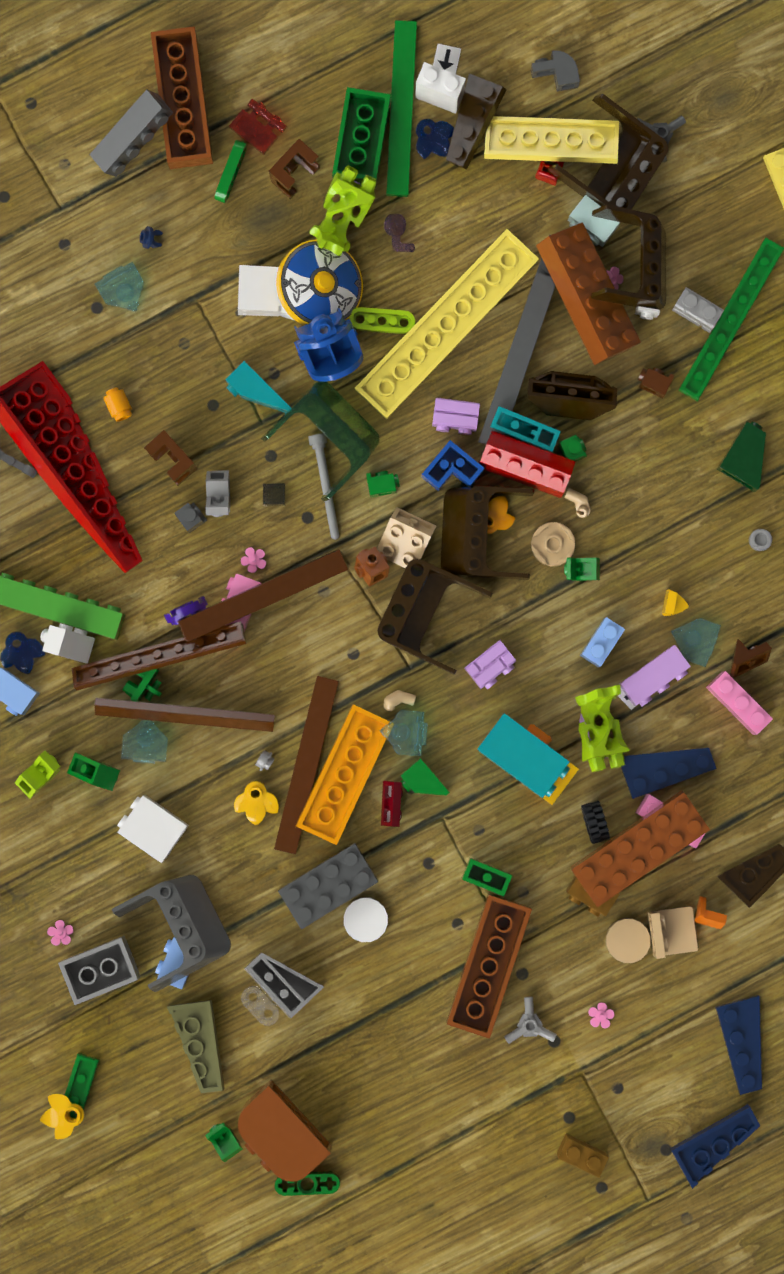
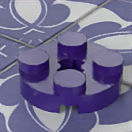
(185, 609)

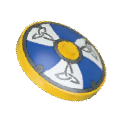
(318, 282)

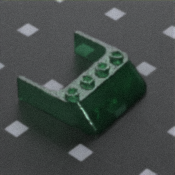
(339, 424)

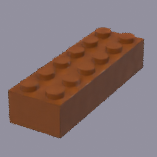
(183, 91)
(578, 274)
(639, 848)
(488, 965)

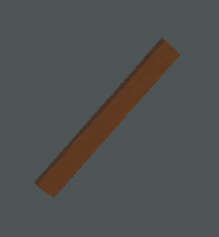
(262, 595)
(157, 656)
(184, 714)
(306, 763)

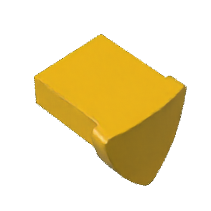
(673, 603)

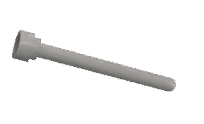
(318, 444)

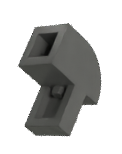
(561, 66)

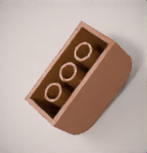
(281, 1134)

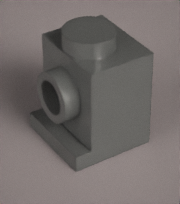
(190, 517)

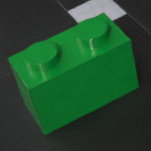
(486, 876)

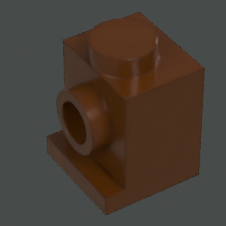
(654, 381)

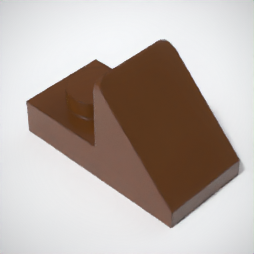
(746, 660)

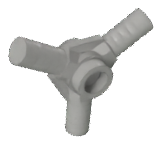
(529, 1025)

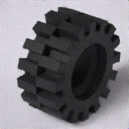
(595, 822)

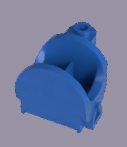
(329, 347)

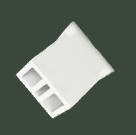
(259, 292)

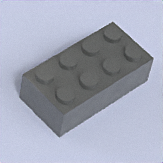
(328, 885)

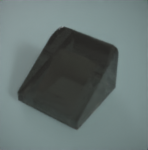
(274, 494)

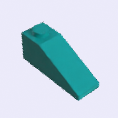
(252, 387)
(525, 429)

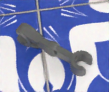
(26, 469)

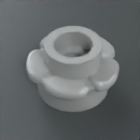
(265, 760)

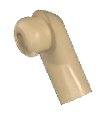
(581, 502)
(398, 697)

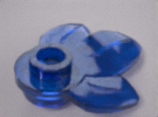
(436, 140)
(23, 655)

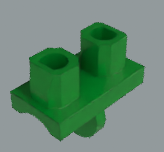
(136, 692)

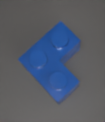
(452, 461)

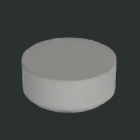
(760, 540)

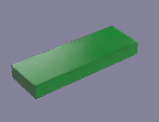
(81, 1080)

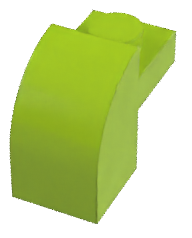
(38, 774)

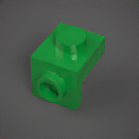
(582, 569)
(224, 1141)

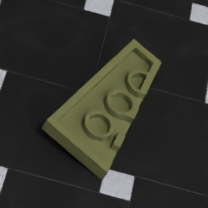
(199, 1037)

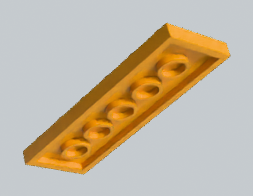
(343, 775)

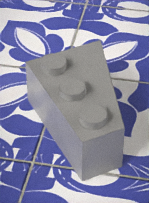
(283, 985)

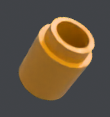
(118, 404)

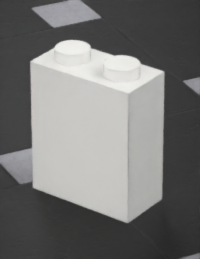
(440, 87)
(152, 828)

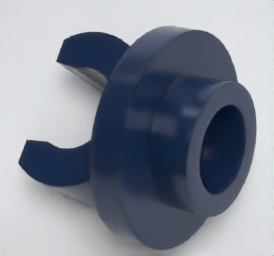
(147, 238)

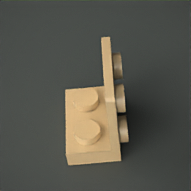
(405, 537)
(672, 931)

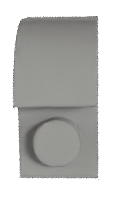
(217, 493)

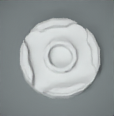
(365, 919)

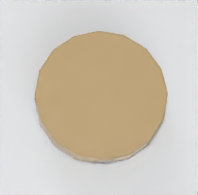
(553, 544)
(628, 940)

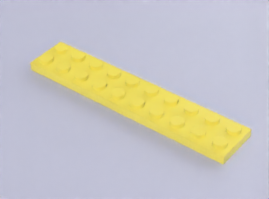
(446, 324)

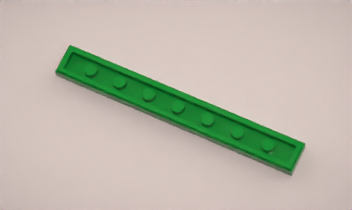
(401, 108)
(731, 319)

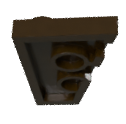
(755, 875)

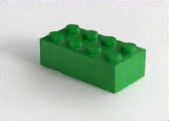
(362, 132)

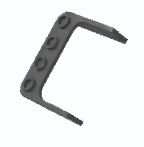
(191, 921)

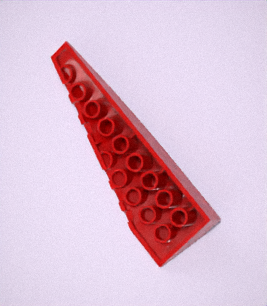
(48, 433)

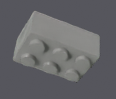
(99, 970)

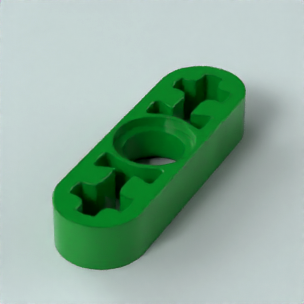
(230, 171)
(313, 1191)

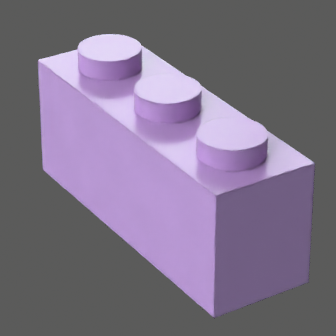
(655, 676)

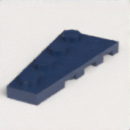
(658, 770)
(742, 1039)
(707, 1147)

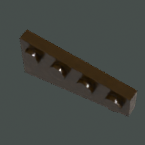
(474, 116)

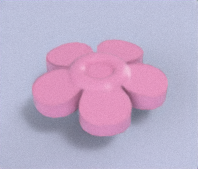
(615, 277)
(253, 559)
(61, 933)
(601, 1015)

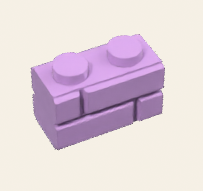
(455, 415)
(490, 665)

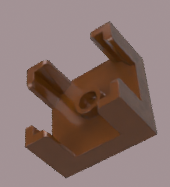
(297, 154)
(164, 443)

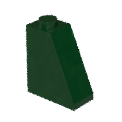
(745, 456)

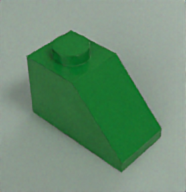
(93, 771)
(422, 780)

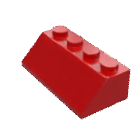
(527, 464)

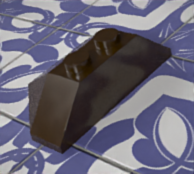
(571, 395)

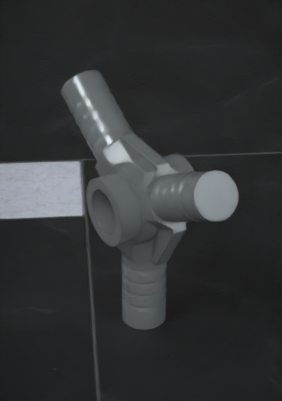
(665, 130)

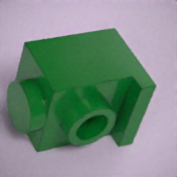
(573, 448)
(382, 483)

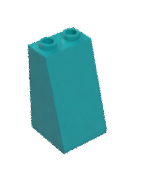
(524, 756)

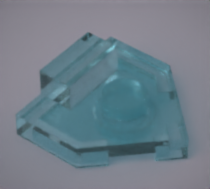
(121, 287)
(697, 640)
(407, 732)
(144, 743)

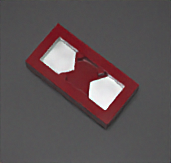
(391, 803)

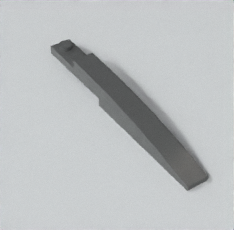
(521, 347)

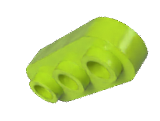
(392, 317)

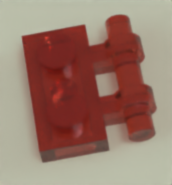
(253, 131)

